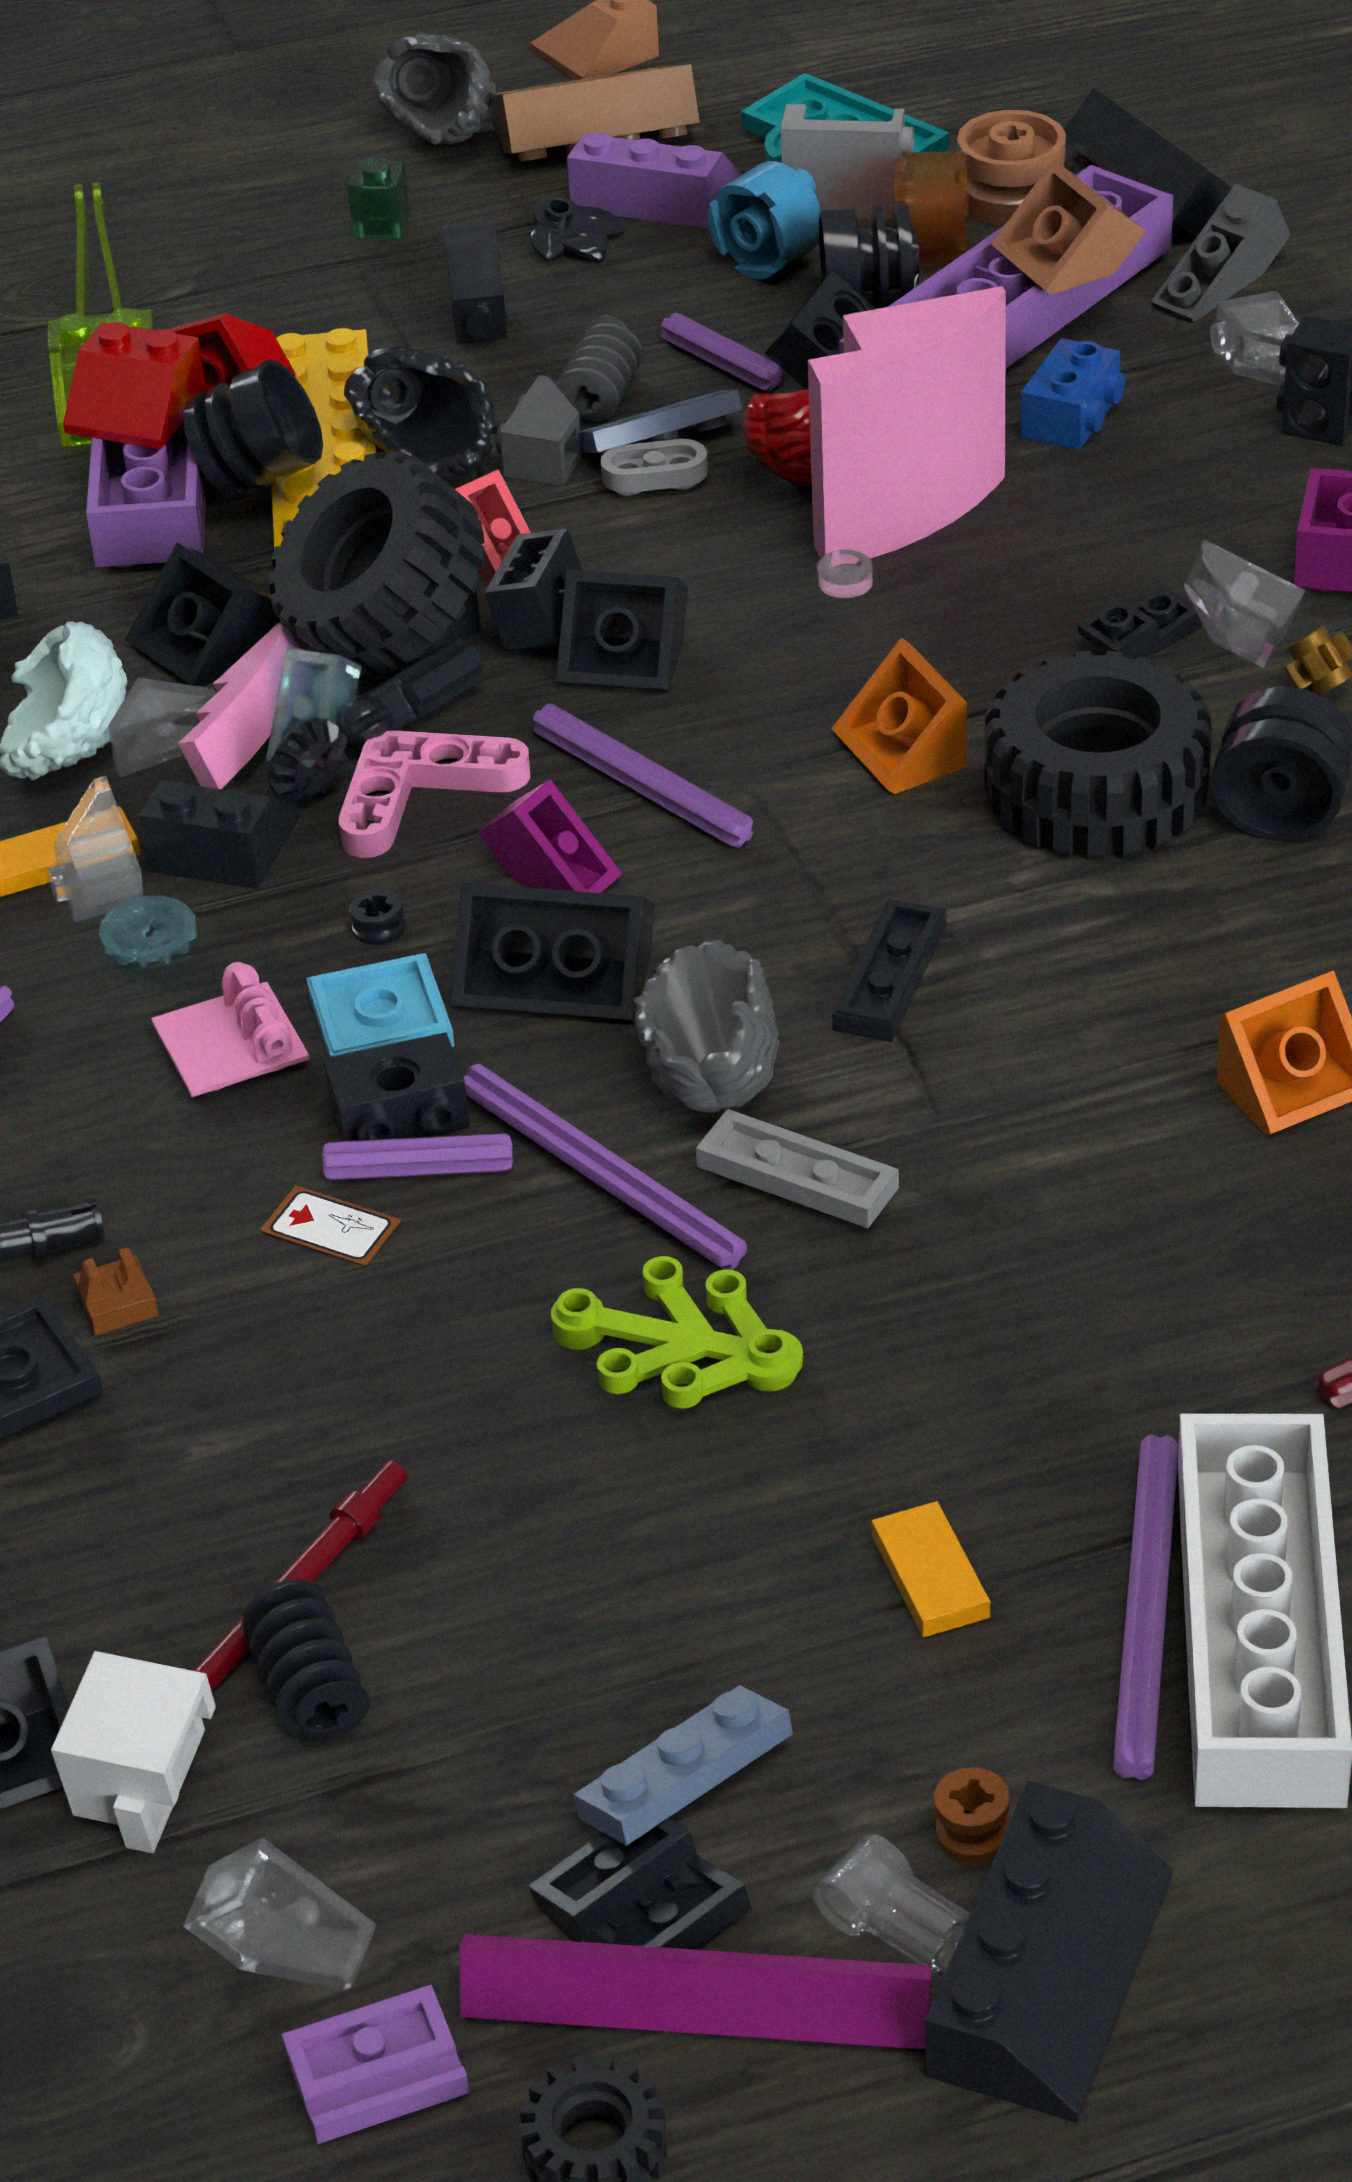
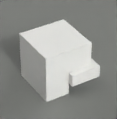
(131, 1743)

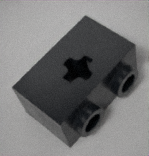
(530, 589)

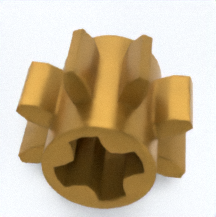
(1320, 661)

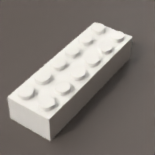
(1262, 1613)

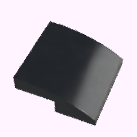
(641, 1892)

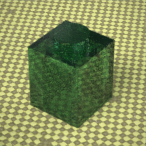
(378, 198)

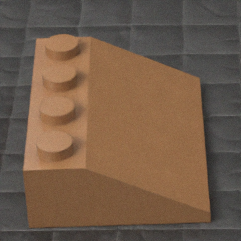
(611, 104)

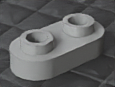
(654, 466)

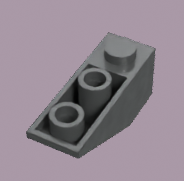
(1226, 254)

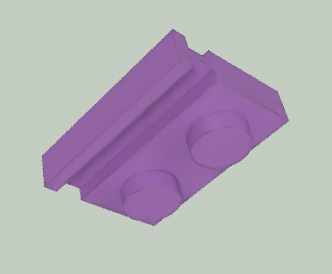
(375, 2063)

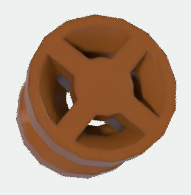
(976, 1835)

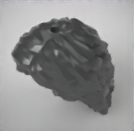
(452, 89)
(708, 1027)

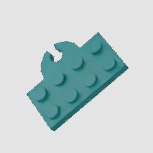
(828, 102)

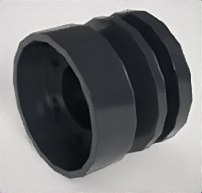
(871, 257)
(253, 430)

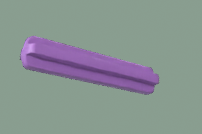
(722, 352)
(417, 1156)

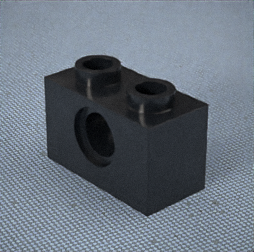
(397, 1090)

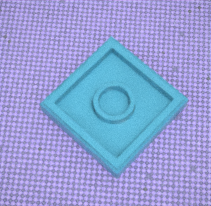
(378, 1005)

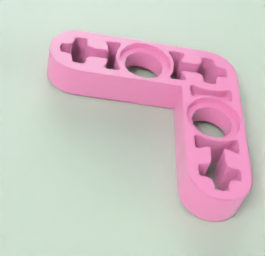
(394, 766)

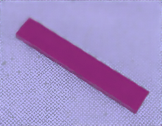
(695, 1991)

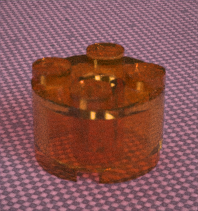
(937, 199)

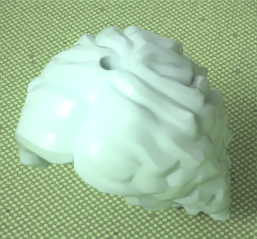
(71, 698)

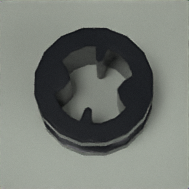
(377, 917)

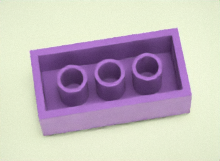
(144, 501)

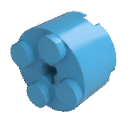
(766, 218)

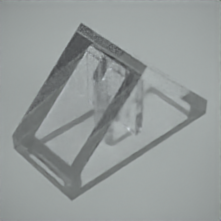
(153, 723)

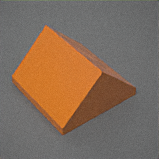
(906, 722)
(1288, 1054)

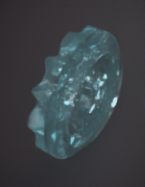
(127, 923)

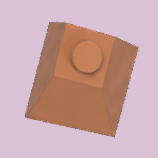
(601, 39)

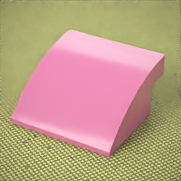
(907, 421)

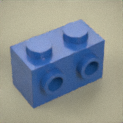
(1071, 393)

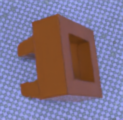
(115, 1293)

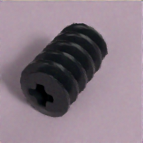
(304, 1661)

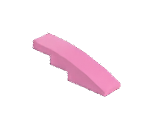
(240, 714)

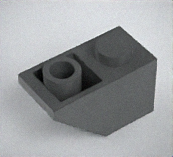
(541, 436)

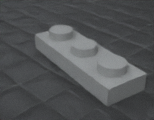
(797, 1168)

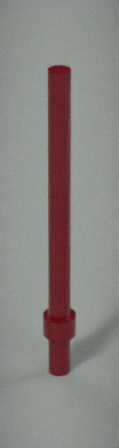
(349, 1521)

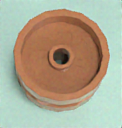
(1007, 159)

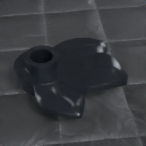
(573, 228)

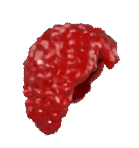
(780, 434)

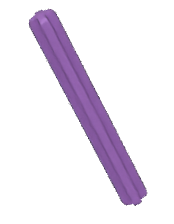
(643, 775)

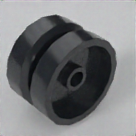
(1283, 764)

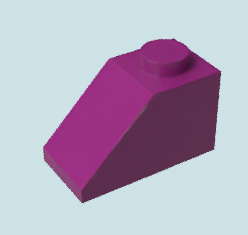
(548, 844)

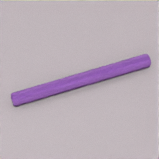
(605, 1168)
(1146, 1609)

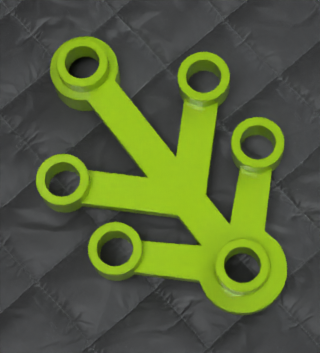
(756, 1355)

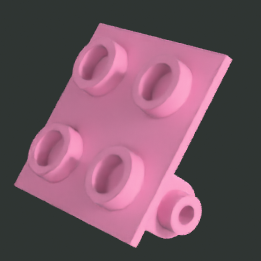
(230, 1034)

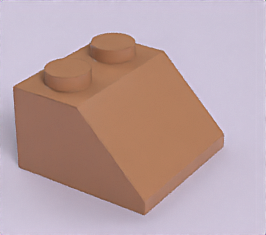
(1066, 233)

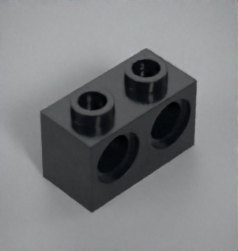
(816, 327)
(1317, 389)

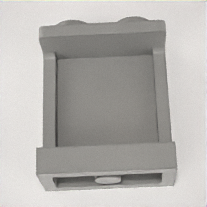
(847, 159)

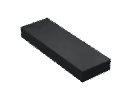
(889, 970)

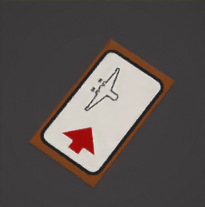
(330, 1225)

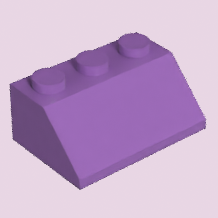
(647, 178)

